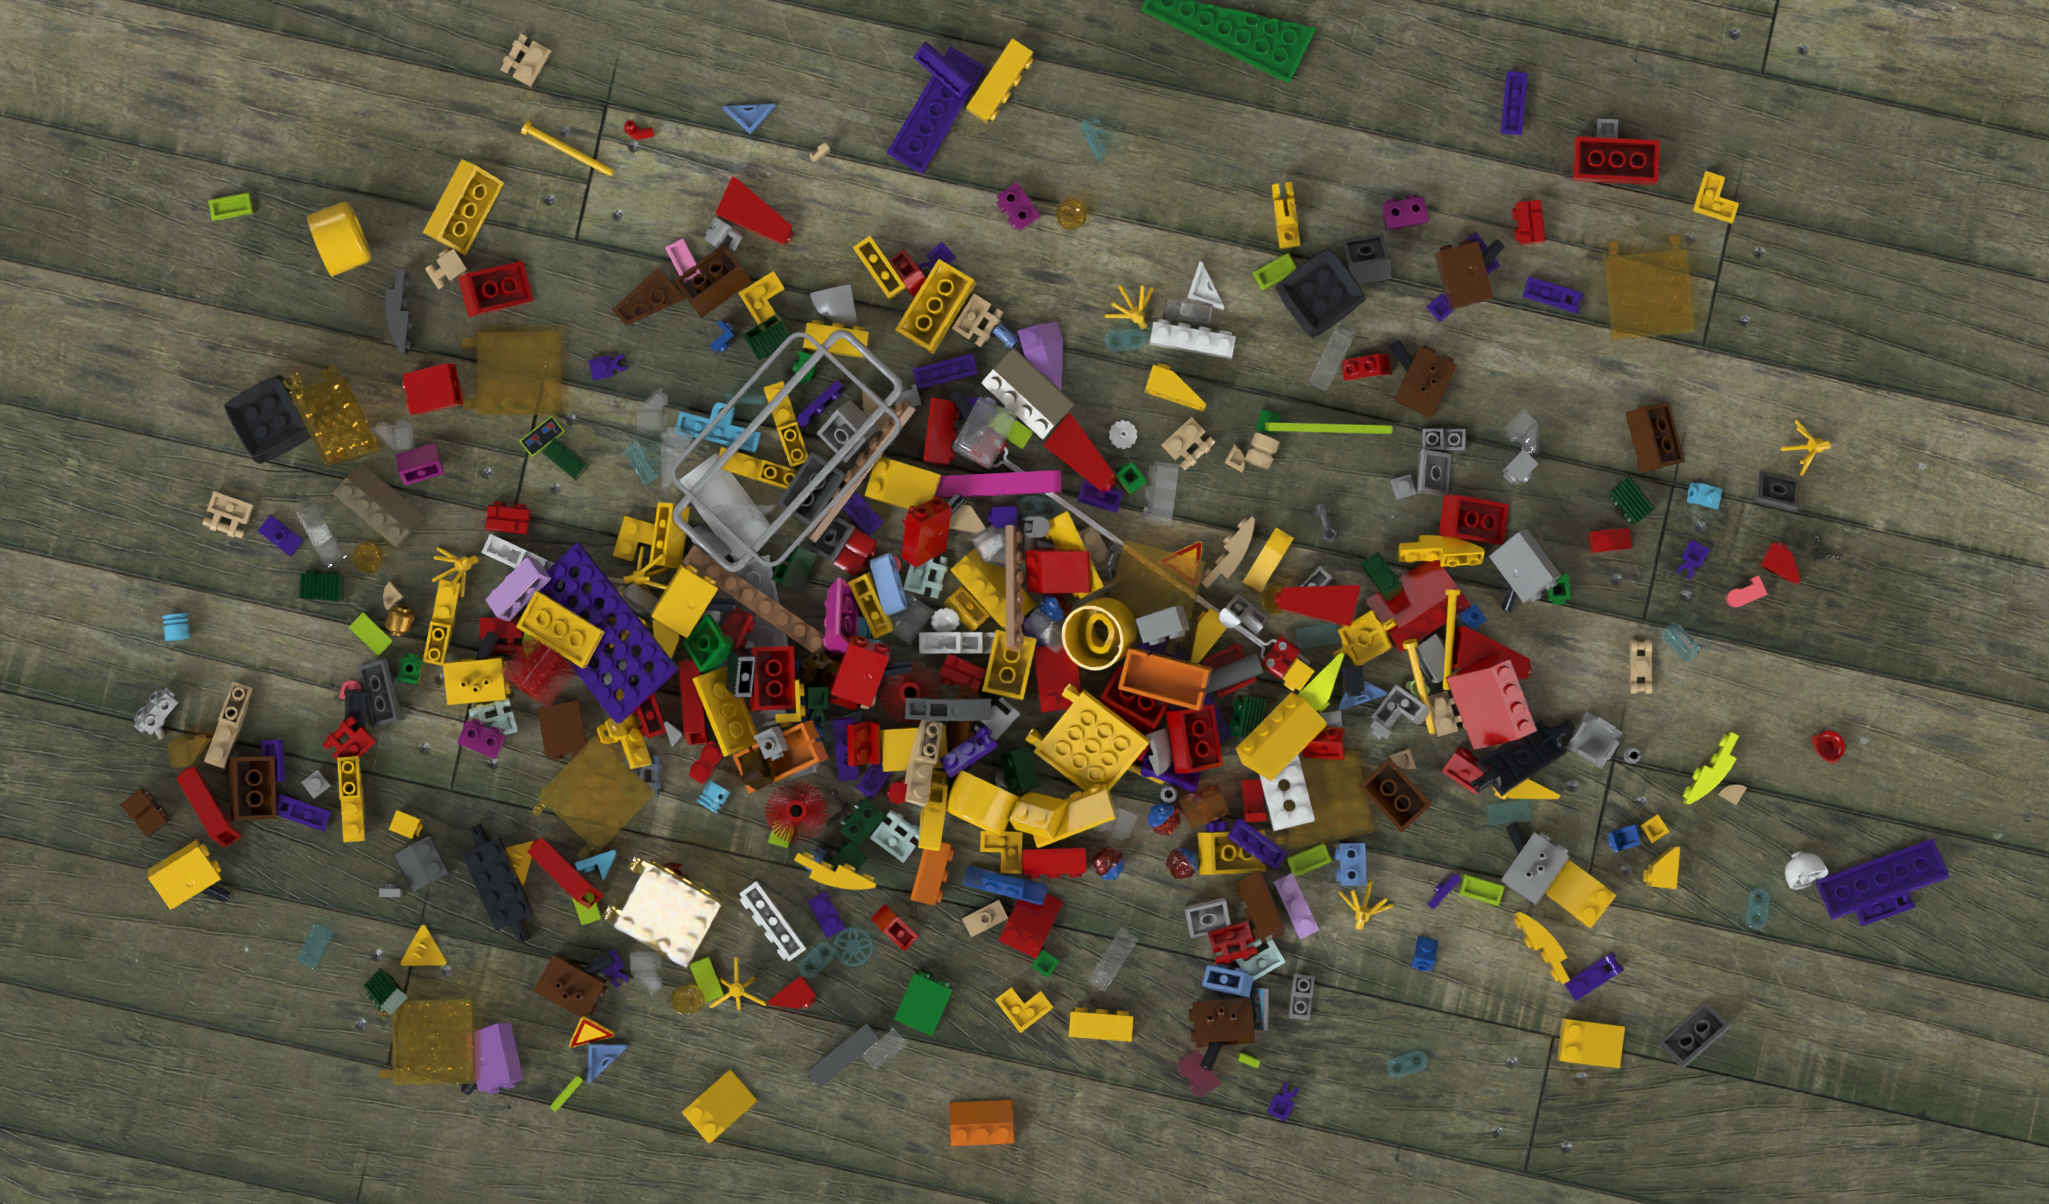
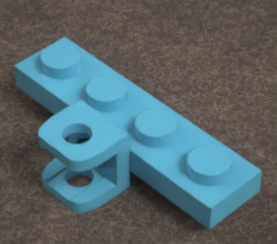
(723, 432)

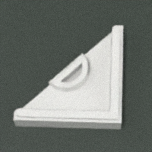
(1204, 289)

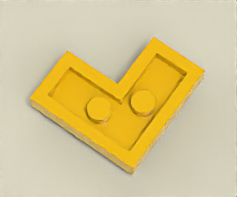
(1709, 202)
(758, 294)
(630, 535)
(1010, 847)
(1021, 1013)

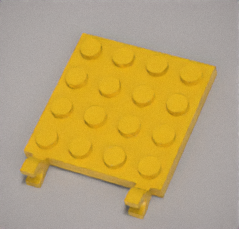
(1089, 742)

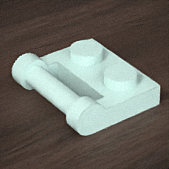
(1263, 961)

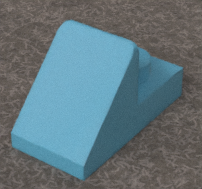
(603, 861)

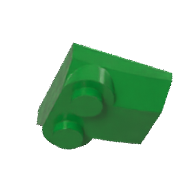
(708, 645)

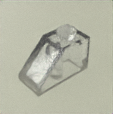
(1044, 630)

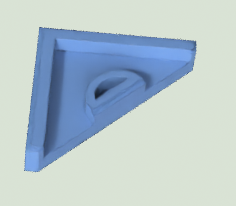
(750, 115)
(1371, 692)
(601, 1056)

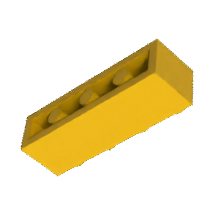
(999, 81)

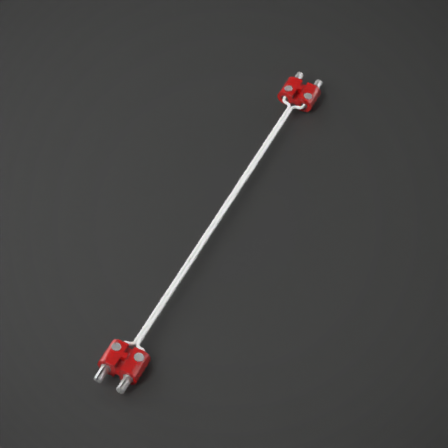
(1277, 659)

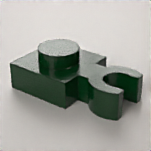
(816, 700)

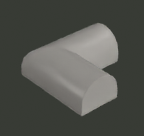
(1032, 528)
(1242, 611)
(1399, 703)

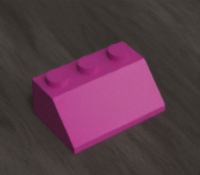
(841, 617)

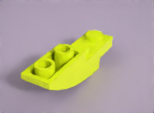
(1708, 778)

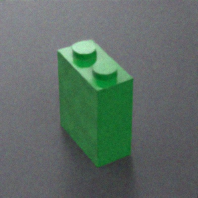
(923, 1003)

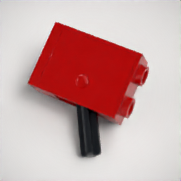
(928, 529)
(863, 669)

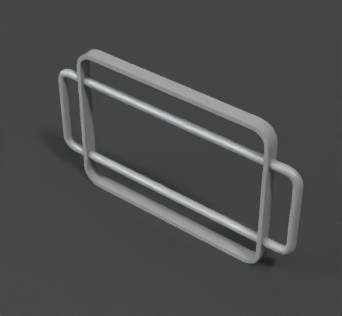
(691, 494)

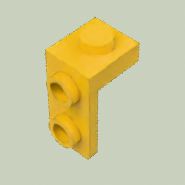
(787, 720)

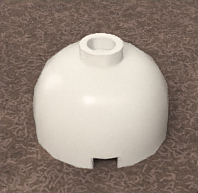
(1804, 869)

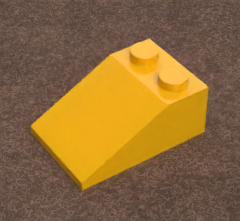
(1169, 386)
(901, 484)
(1008, 670)
(897, 747)
(1223, 856)
(1580, 894)
(1590, 1043)
(719, 1106)

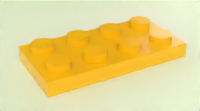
(560, 629)
(725, 712)

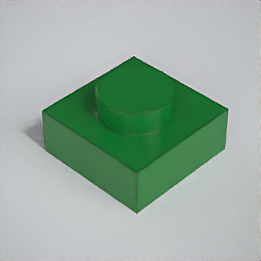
(1267, 416)
(1045, 963)

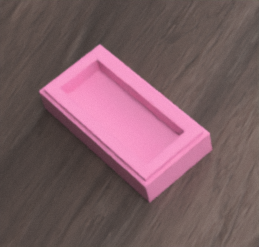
(681, 258)

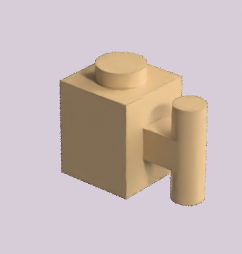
(450, 265)

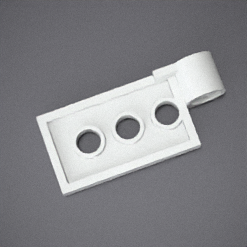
(1297, 793)

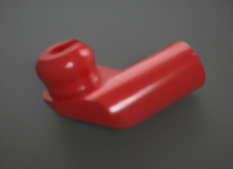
(636, 132)

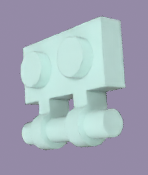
(918, 577)
(503, 721)
(892, 840)

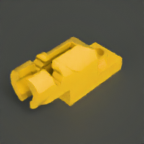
(1286, 216)

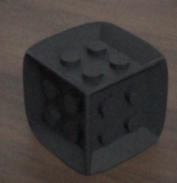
(1320, 293)
(267, 420)

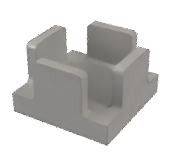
(999, 721)
(1594, 740)

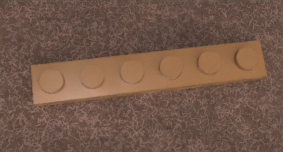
(1014, 595)

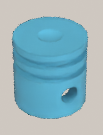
(176, 627)
(713, 796)

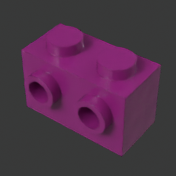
(1018, 207)
(1404, 213)
(419, 464)
(482, 739)

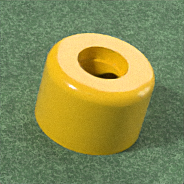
(339, 238)
(1082, 641)
(980, 803)

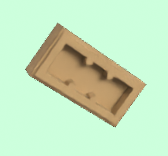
(985, 918)

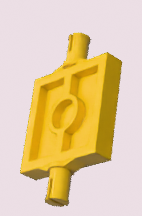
(1365, 638)

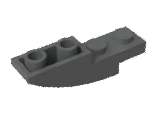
(398, 320)
(948, 709)

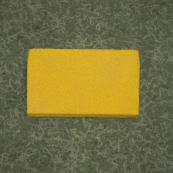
(968, 609)

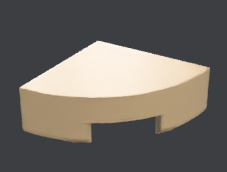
(822, 150)
(1236, 459)
(391, 595)
(1403, 759)
(1732, 793)

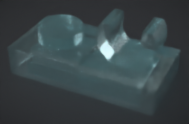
(1096, 148)
(637, 456)

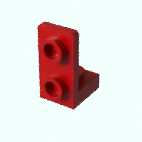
(1366, 366)
(1253, 801)

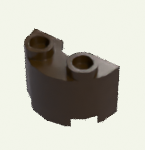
(818, 670)
(756, 769)

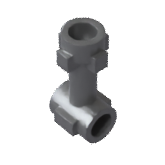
(1329, 533)
(1109, 571)

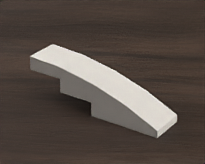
(511, 554)
(955, 642)

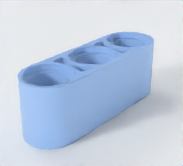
(888, 584)

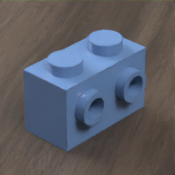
(1351, 864)
(1228, 981)

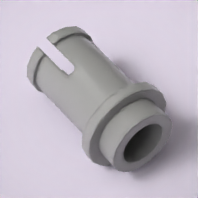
(1627, 752)
(1174, 794)

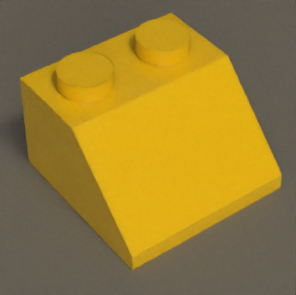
(1038, 814)
(1663, 870)

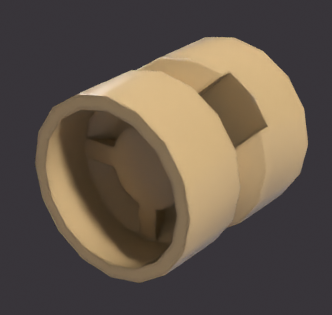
(1261, 452)

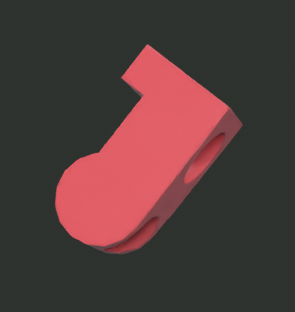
(1742, 596)

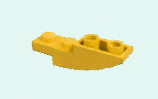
(787, 426)
(759, 469)
(1448, 550)
(442, 622)
(351, 799)
(933, 814)
(843, 877)
(1539, 937)

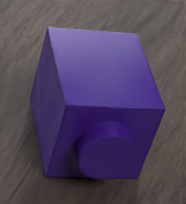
(1002, 517)

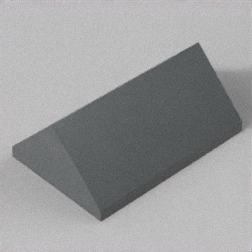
(818, 499)
(382, 693)
(1694, 1035)

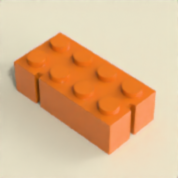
(1165, 678)
(802, 753)

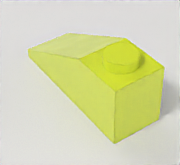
(1321, 687)

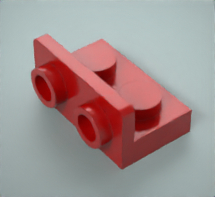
(737, 625)
(863, 743)
(1327, 744)
(1463, 768)

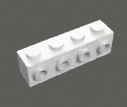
(1192, 340)
(776, 925)

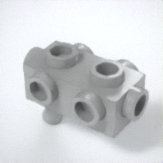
(155, 711)

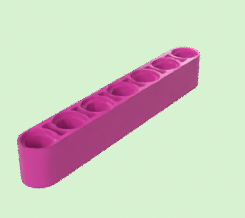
(999, 484)

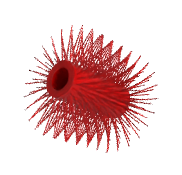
(539, 671)
(899, 689)
(809, 811)

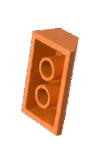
(931, 874)
(981, 1122)

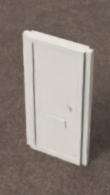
(726, 490)

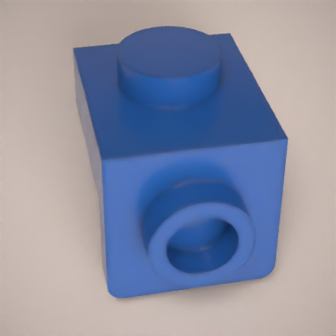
(722, 342)
(1472, 617)
(1625, 838)
(1424, 954)

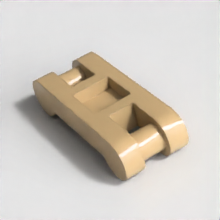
(1641, 666)

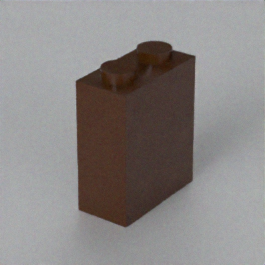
(562, 729)

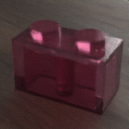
(1200, 1080)

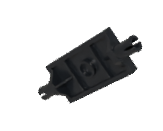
(1522, 758)
(498, 884)

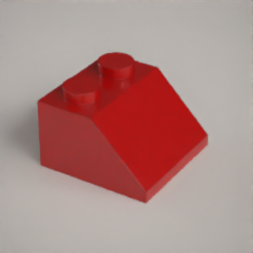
(795, 995)

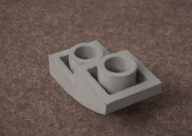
(1444, 439)
(713, 540)
(1301, 997)

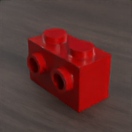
(651, 718)

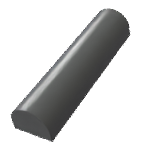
(1234, 673)

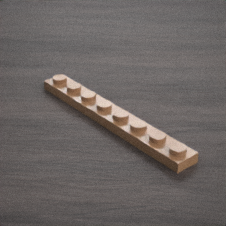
(904, 412)
(756, 601)

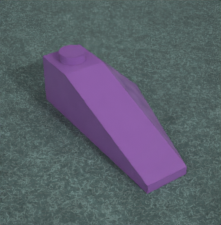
(1044, 349)

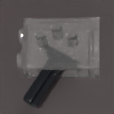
(984, 428)

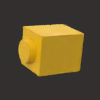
(1297, 675)
(406, 824)

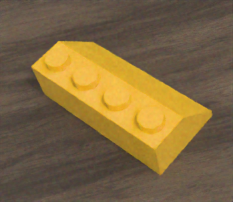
(463, 207)
(936, 306)
(1065, 536)
(988, 586)
(1280, 737)
(1083, 812)

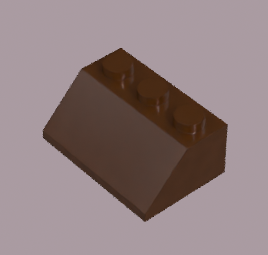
(718, 281)
(1654, 437)
(252, 788)
(1395, 795)
(1260, 908)

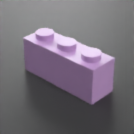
(518, 588)
(1295, 905)

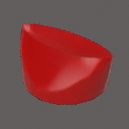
(1829, 746)

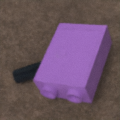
(495, 1060)

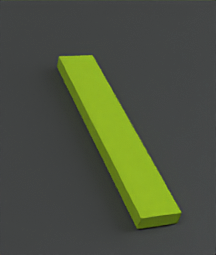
(1336, 428)

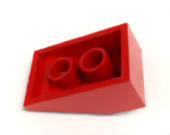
(495, 289)
(1473, 519)
(1057, 570)
(1053, 675)
(1030, 925)

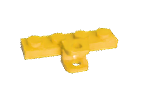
(630, 736)

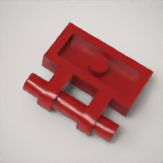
(504, 630)
(355, 745)
(1232, 937)

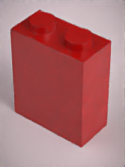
(432, 389)

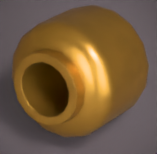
(399, 620)

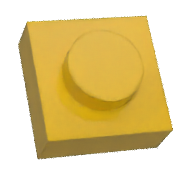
(1654, 828)

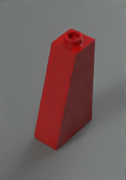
(751, 213)
(1077, 451)
(1321, 603)
(1474, 647)
(692, 707)
(208, 807)
(563, 872)

